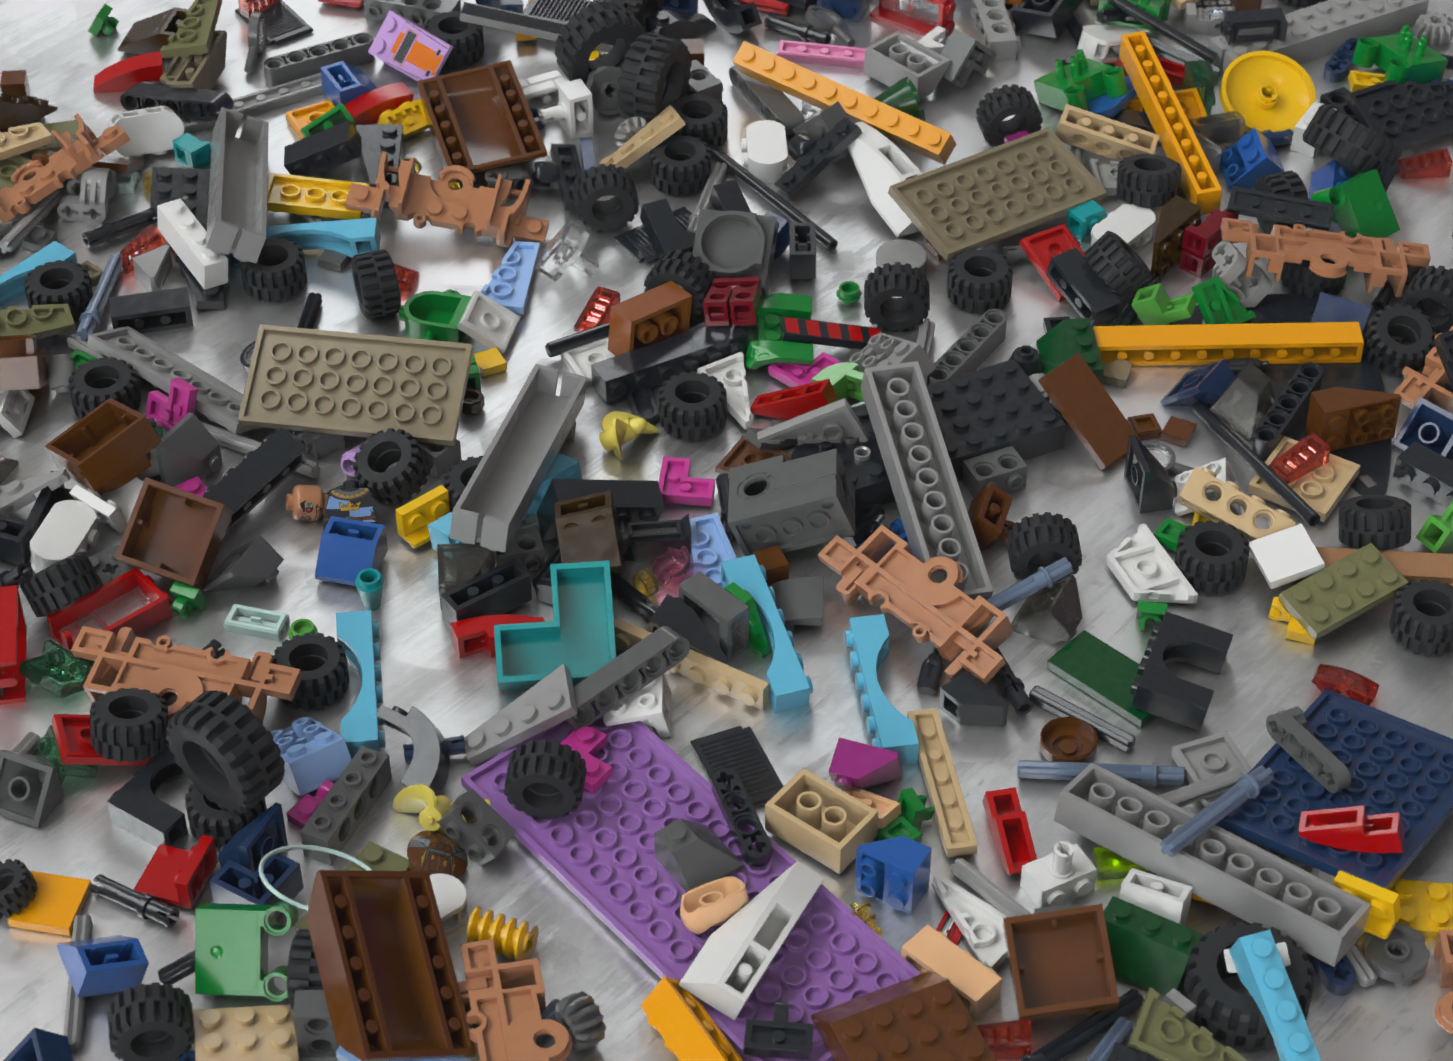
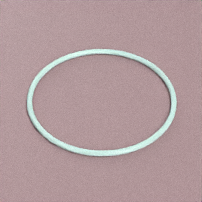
(299, 847)

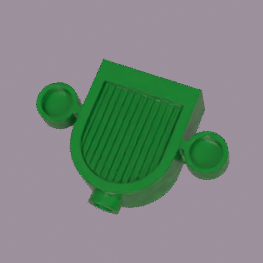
(434, 315)

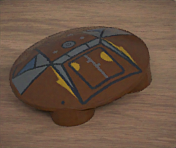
(436, 854)

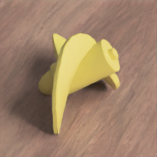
(620, 429)
(423, 800)

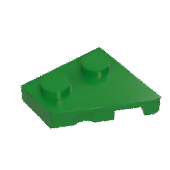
(1219, 304)
(757, 638)

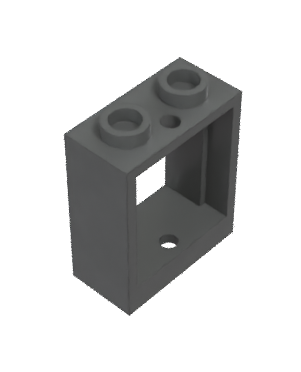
(733, 614)

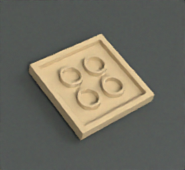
(1319, 488)
(245, 1034)

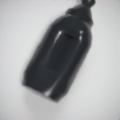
(1238, 364)
(930, 674)

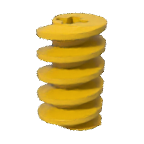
(507, 939)

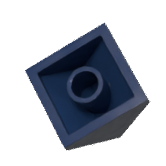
(1337, 309)
(1429, 427)

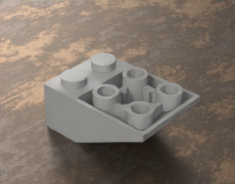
(890, 350)

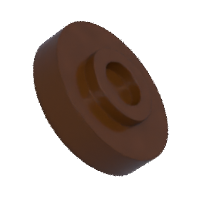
(1068, 740)

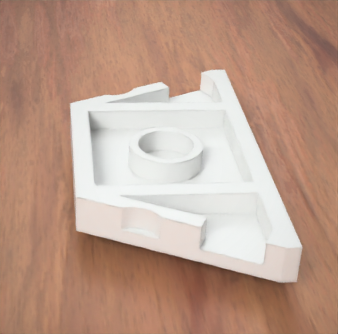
(1148, 570)

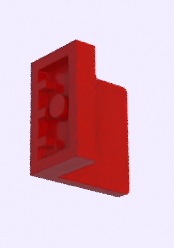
(179, 874)

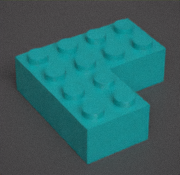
(578, 636)

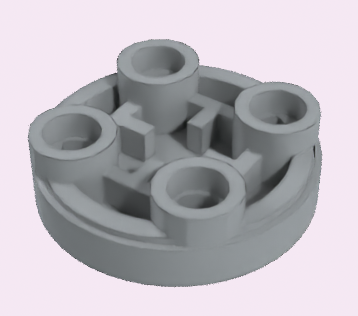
(902, 251)

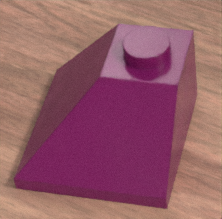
(863, 765)

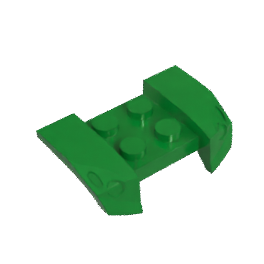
(769, 344)

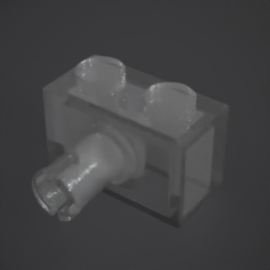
(565, 251)

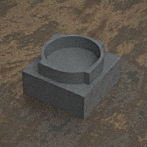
(737, 244)

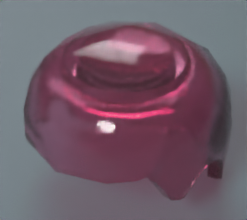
(673, 567)

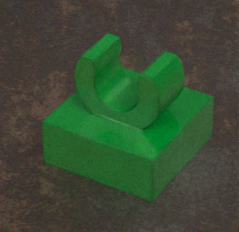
(103, 22)
(187, 599)
(1150, 612)
(914, 807)

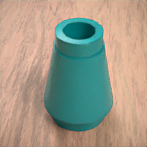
(370, 588)

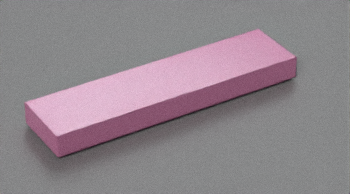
(821, 54)

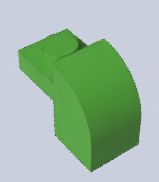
(1157, 308)
(844, 378)
(1438, 532)

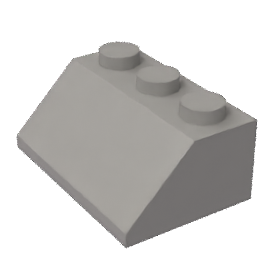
(904, 57)

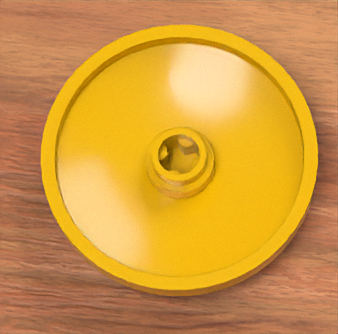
(1267, 91)

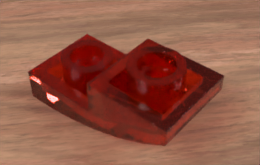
(1341, 679)

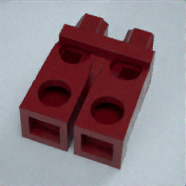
(1200, 243)
(734, 297)

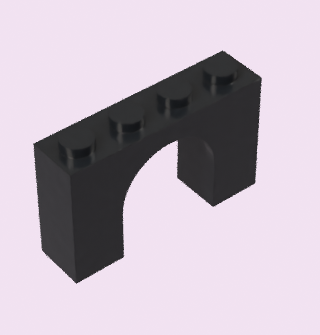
(666, 232)
(1162, 691)
(140, 810)

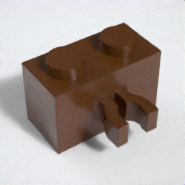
(989, 515)

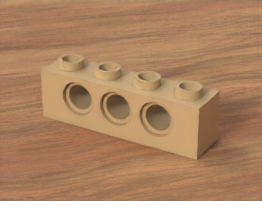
(1103, 135)
(1194, 498)

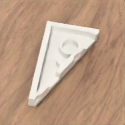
(733, 376)
(976, 920)

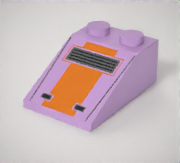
(409, 48)

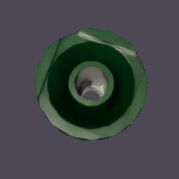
(903, 97)

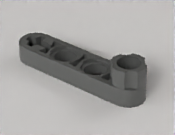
(1290, 732)

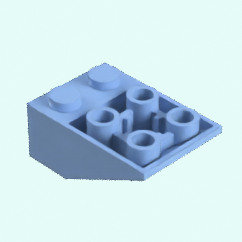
(310, 754)

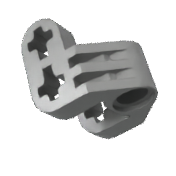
(95, 190)
(1231, 265)

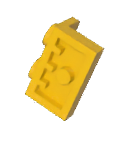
(409, 115)
(417, 514)
(1385, 903)

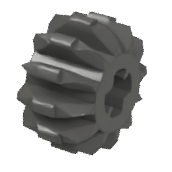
(581, 1019)

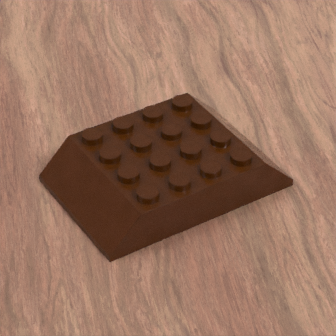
(481, 118)
(386, 966)
(903, 1023)

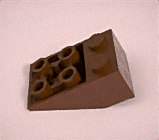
(1352, 416)

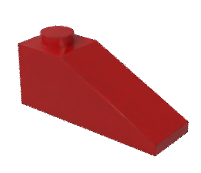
(794, 401)

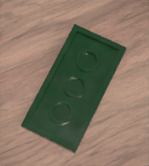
(1100, 673)

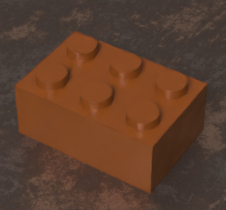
(649, 318)

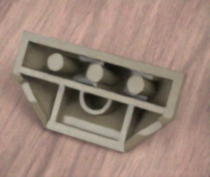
(198, 71)

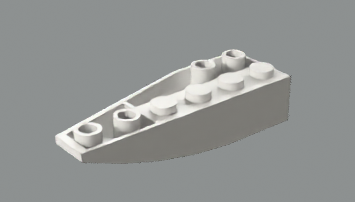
(879, 167)
(749, 941)

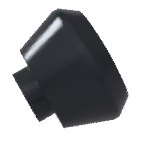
(1028, 359)

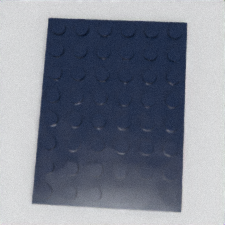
(1391, 771)

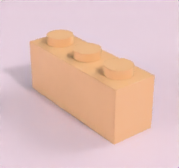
(973, 982)

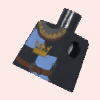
(350, 503)

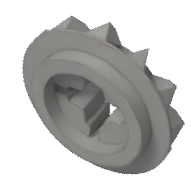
(624, 130)

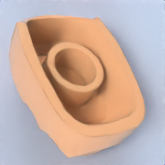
(712, 903)

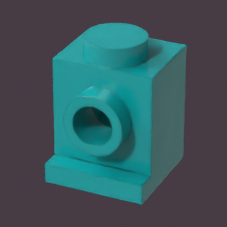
(192, 151)
(1083, 218)

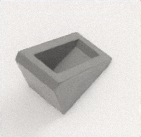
(153, 268)

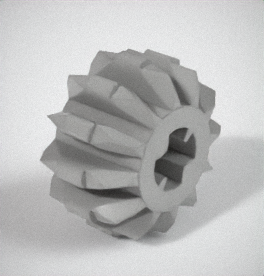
(1435, 27)

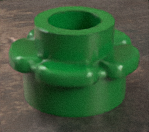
(849, 292)

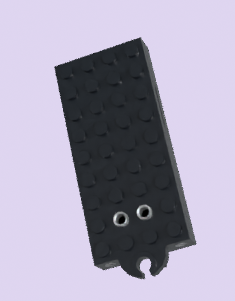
(975, 415)

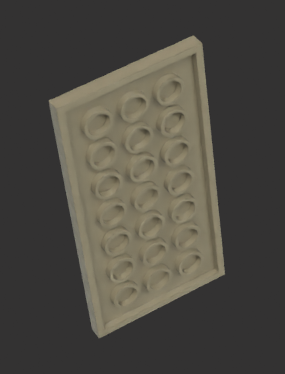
(996, 193)
(355, 384)

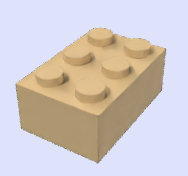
(820, 820)

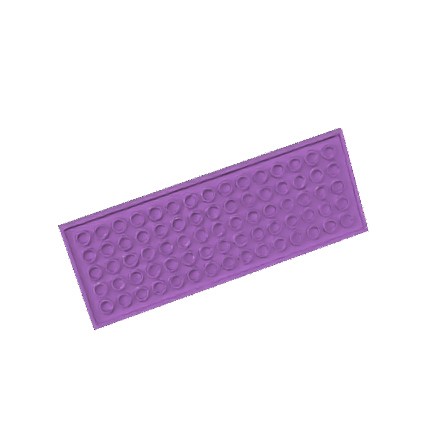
(611, 866)

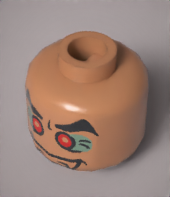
(306, 502)

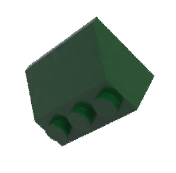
(1067, 340)
(1148, 947)

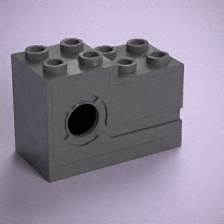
(791, 502)

